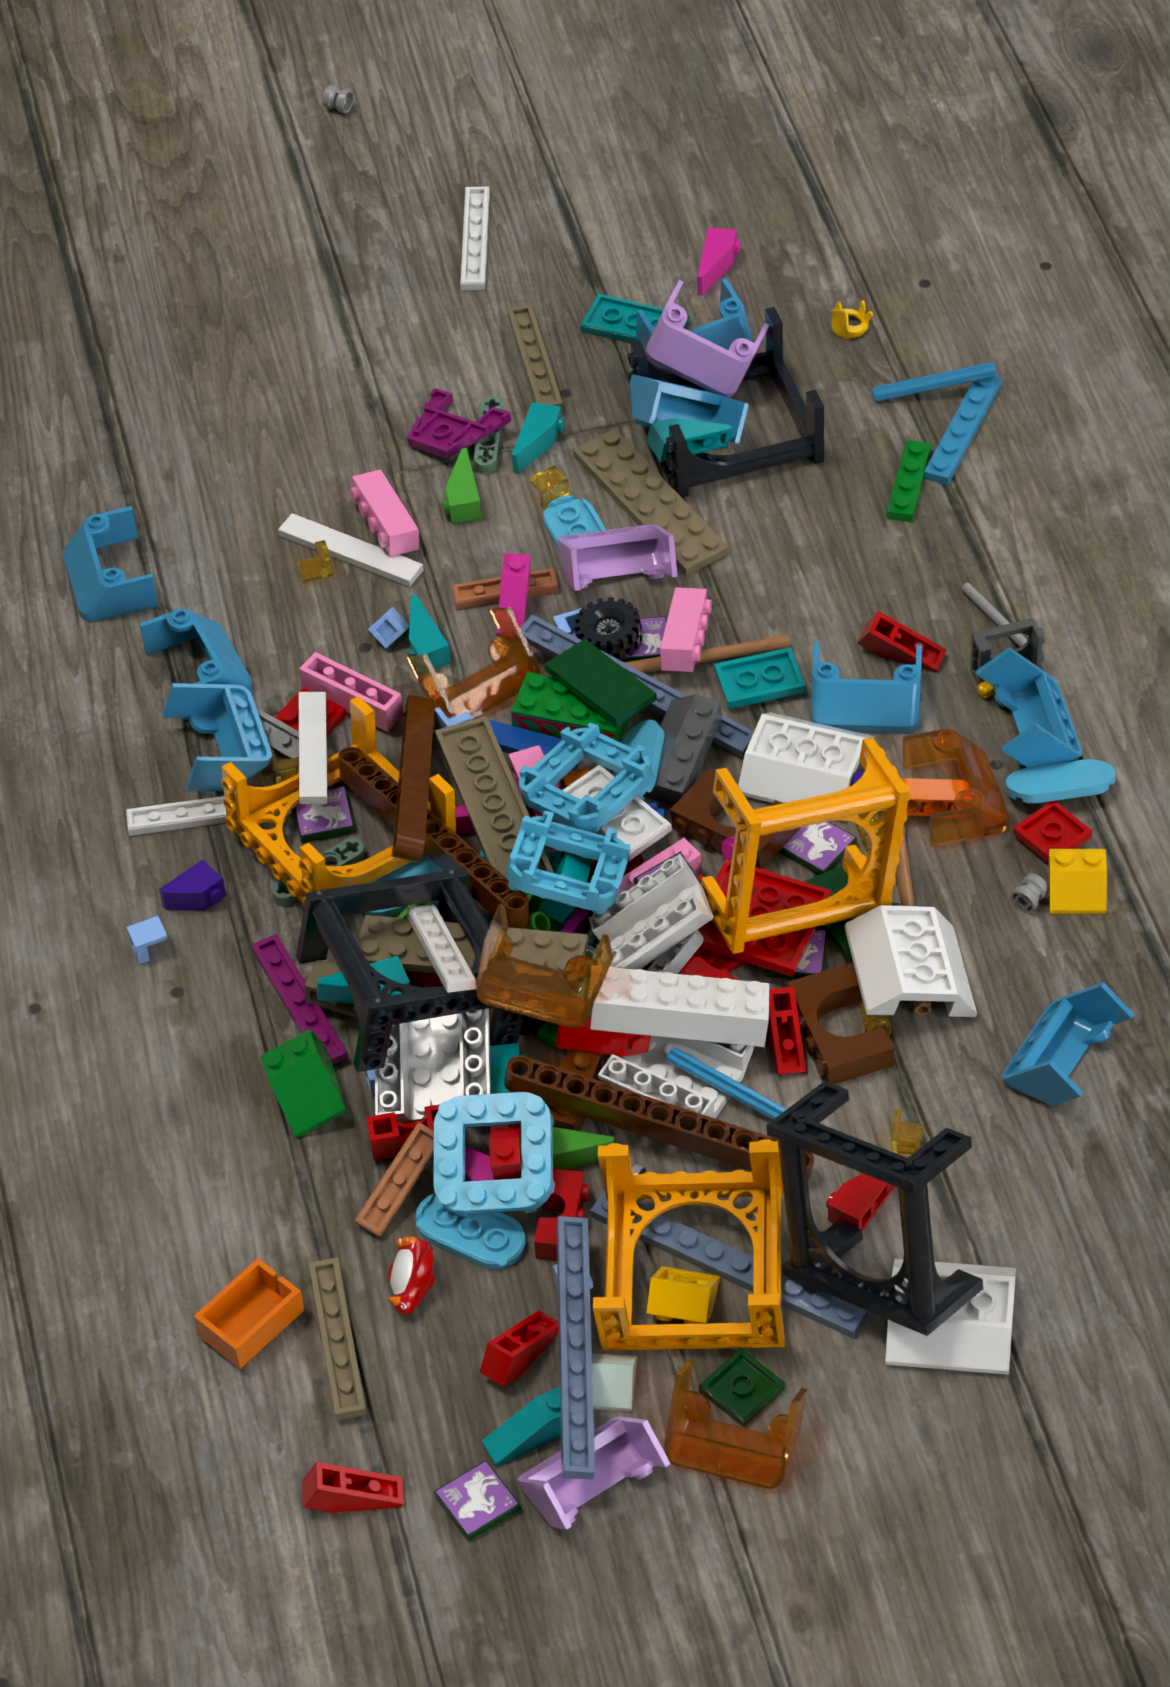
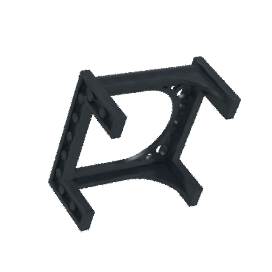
(692, 469)
(376, 1012)
(816, 1253)

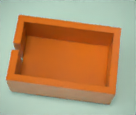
(248, 1313)

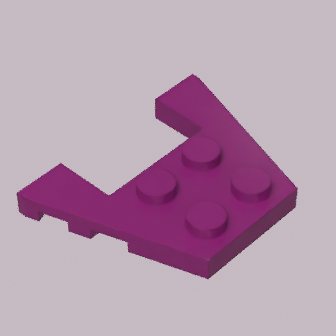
(447, 433)

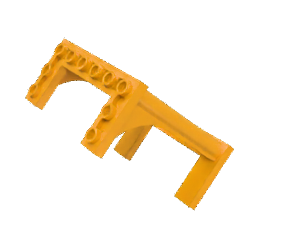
(306, 873)
(868, 878)
(623, 1190)

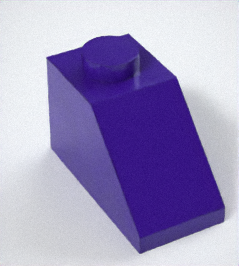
(194, 889)

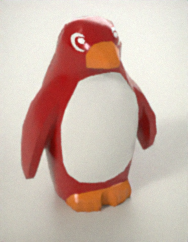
(410, 1274)

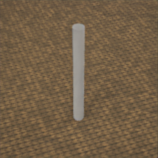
(990, 611)

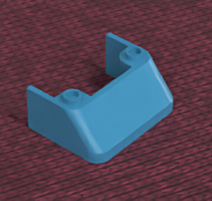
(720, 332)
(662, 400)
(106, 591)
(182, 625)
(866, 703)
(1038, 710)
(235, 722)
(1060, 1040)

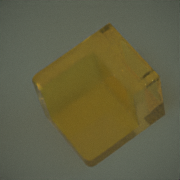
(550, 484)
(317, 567)
(283, 768)
(905, 1137)

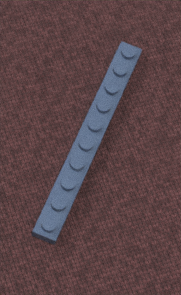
(555, 641)
(739, 1269)
(575, 1349)

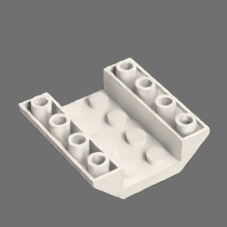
(798, 759)
(653, 915)
(908, 957)
(434, 1063)
(661, 1080)
(972, 1338)

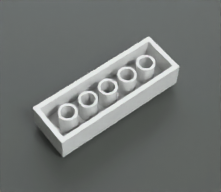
(682, 1007)

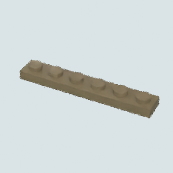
(534, 355)
(337, 1339)

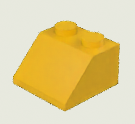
(1077, 881)
(682, 1295)

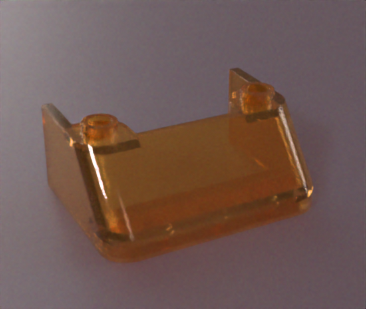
(488, 686)
(978, 809)
(538, 990)
(727, 1449)

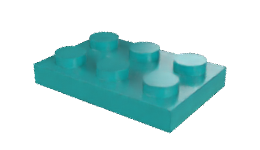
(759, 678)

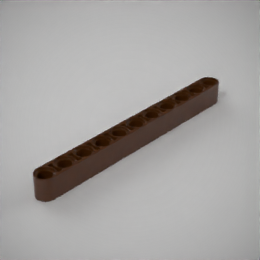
(413, 779)
(441, 843)
(642, 1119)

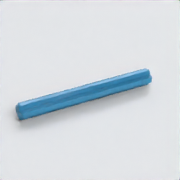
(934, 381)
(724, 1083)

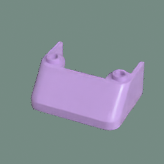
(696, 357)
(617, 553)
(621, 1450)

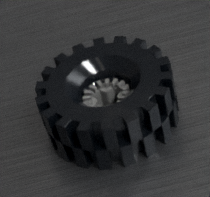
(610, 616)

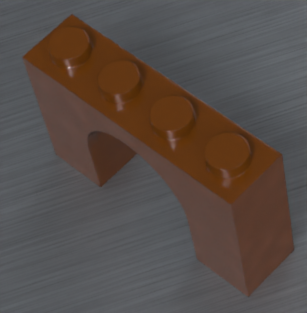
(696, 814)
(838, 1056)

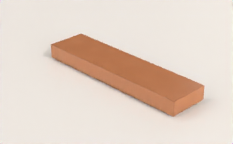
(488, 590)
(397, 1181)

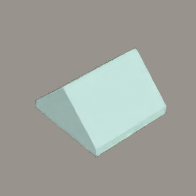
(613, 1381)

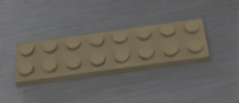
(650, 499)
(486, 789)
(393, 937)

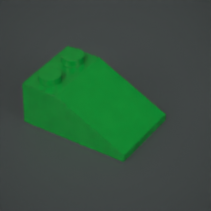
(304, 1082)

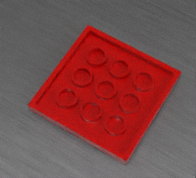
(769, 894)

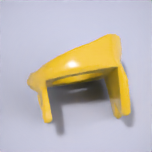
(840, 321)

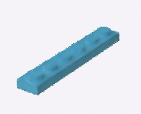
(962, 430)

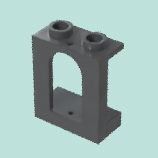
(1030, 650)

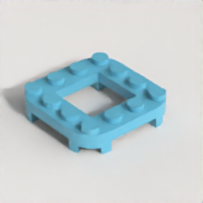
(586, 813)
(541, 832)
(493, 1195)

